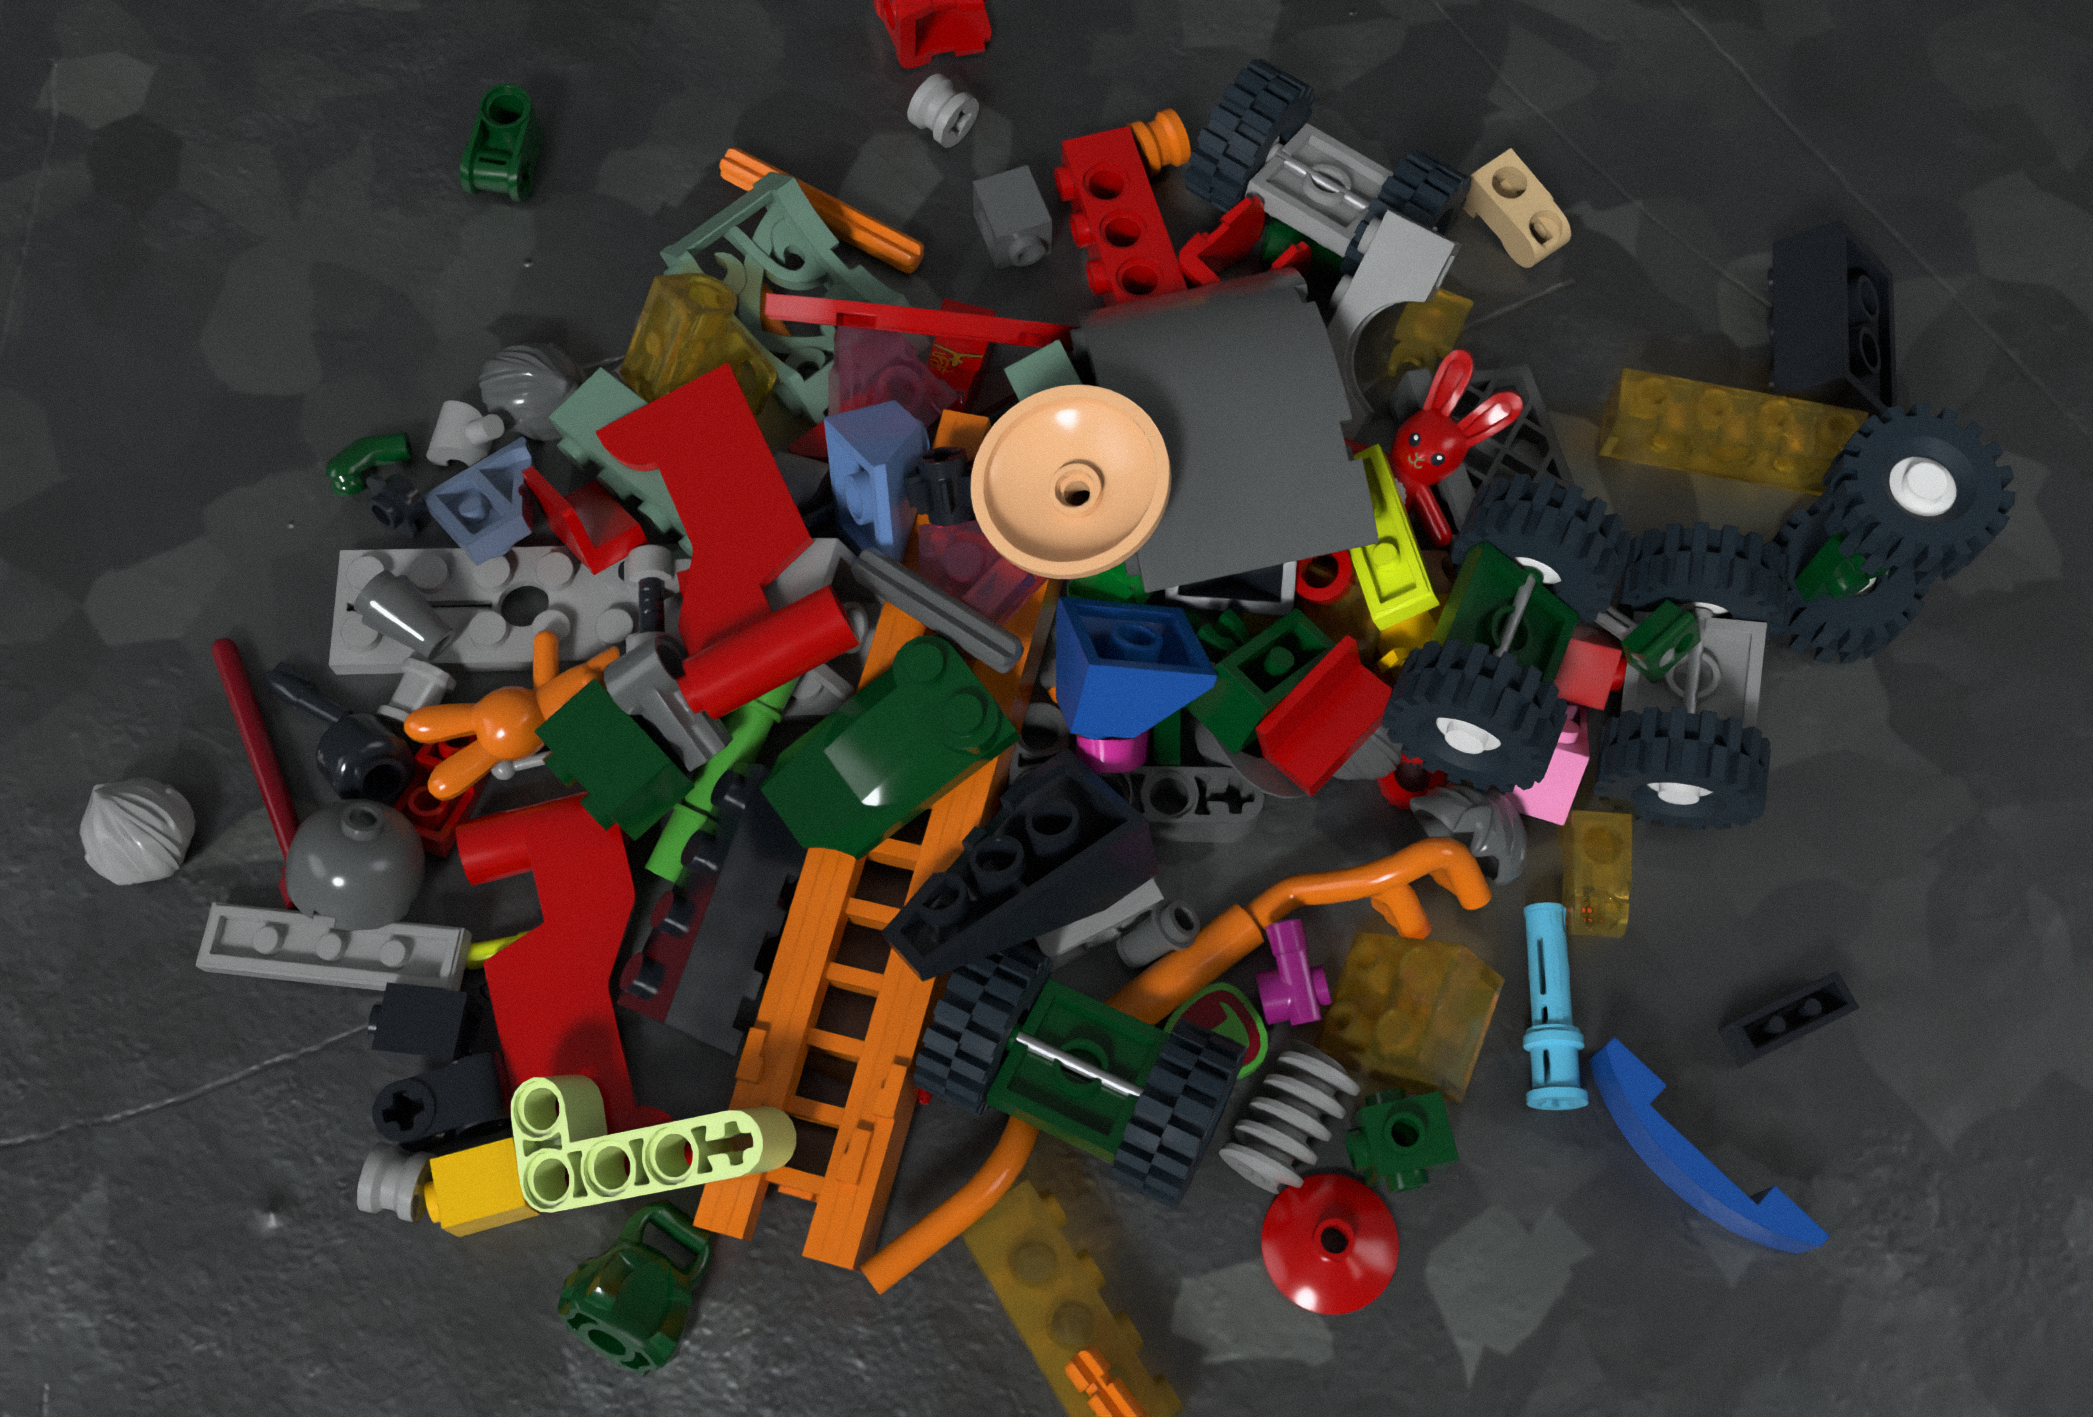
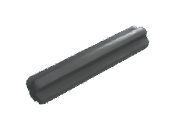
(937, 610)

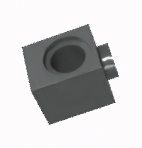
(1012, 218)

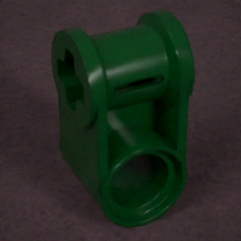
(502, 154)

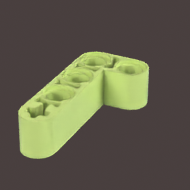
(656, 1153)

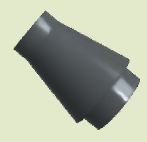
(401, 613)

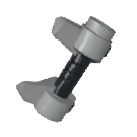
(650, 580)

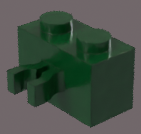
(1254, 672)
(613, 760)

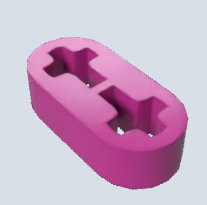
(1115, 753)

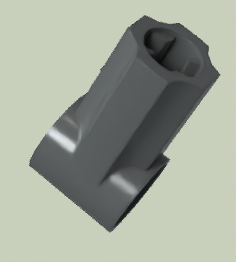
(647, 686)

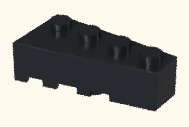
(716, 916)

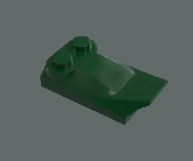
(888, 751)

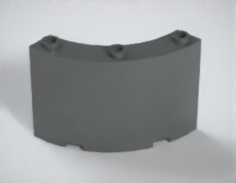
(1249, 424)

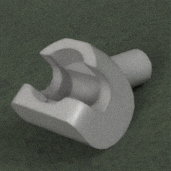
(463, 434)
(805, 478)

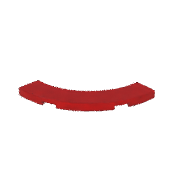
(916, 321)

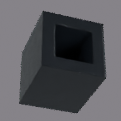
(424, 1025)

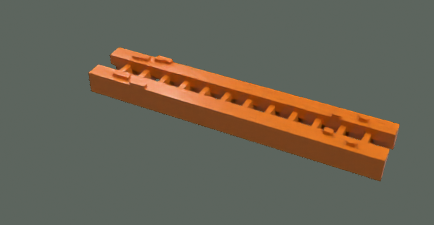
(883, 1089)

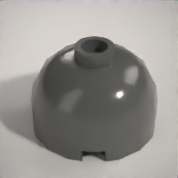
(356, 864)

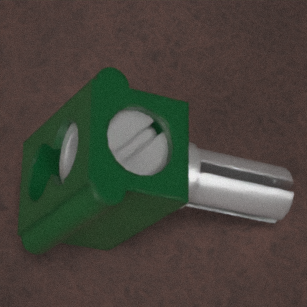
(1657, 641)

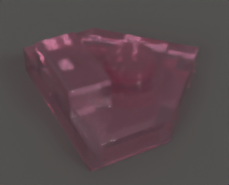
(881, 368)
(973, 571)

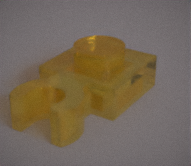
(1429, 330)

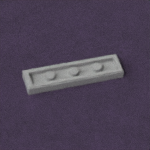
(309, 950)

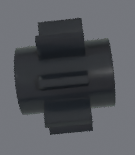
(942, 486)

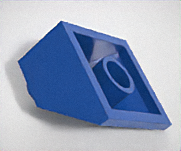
(1125, 666)

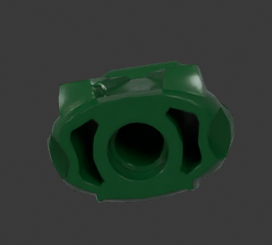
(634, 1296)

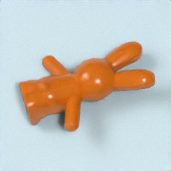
(502, 718)

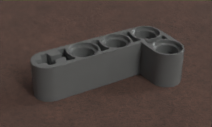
(1147, 782)

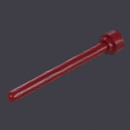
(258, 749)

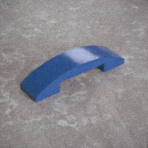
(1763, 1218)

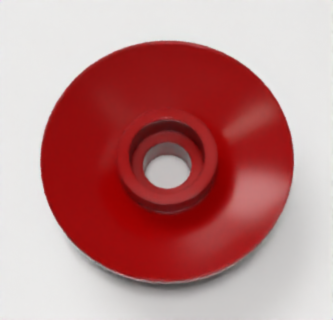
(1305, 1269)

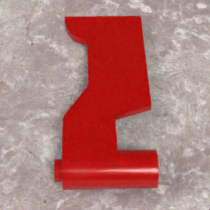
(556, 980)

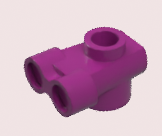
(1294, 988)

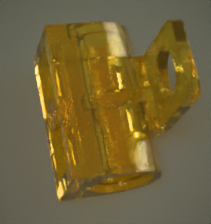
(689, 333)

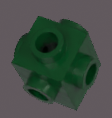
(1418, 1124)

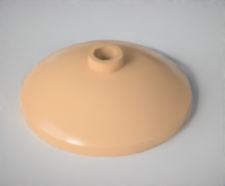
(1062, 445)

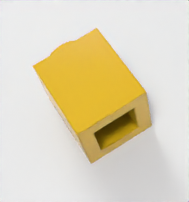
(476, 1189)

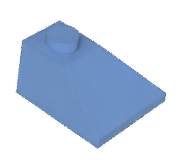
(867, 464)

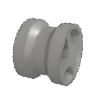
(943, 110)
(394, 1182)

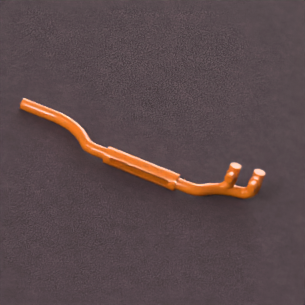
(1181, 976)

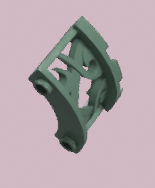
(785, 229)

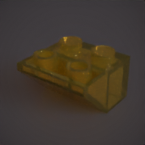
(1410, 1013)

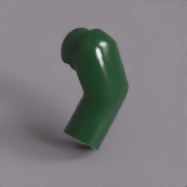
(363, 454)

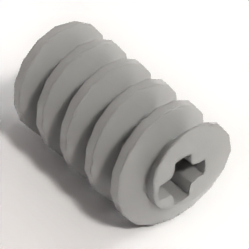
(1288, 1117)

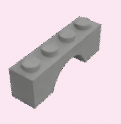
(1398, 266)

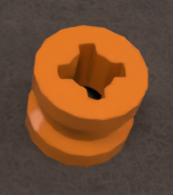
(1161, 141)

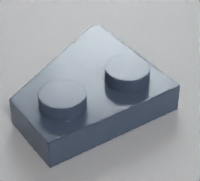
(487, 503)

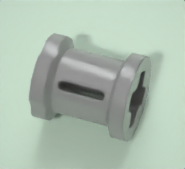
(419, 687)

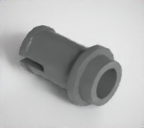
(1169, 928)

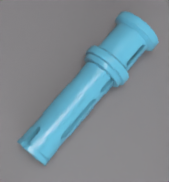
(1552, 1038)

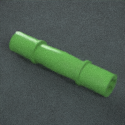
(749, 728)

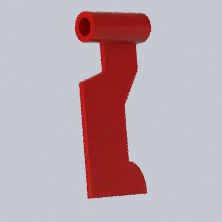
(741, 540)

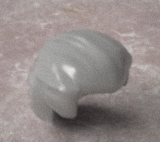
(136, 830)

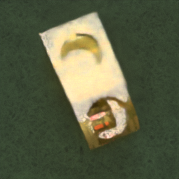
(1596, 872)

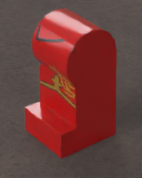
(961, 361)

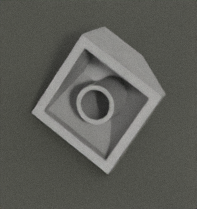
(823, 564)

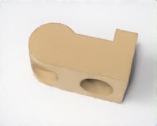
(1517, 209)

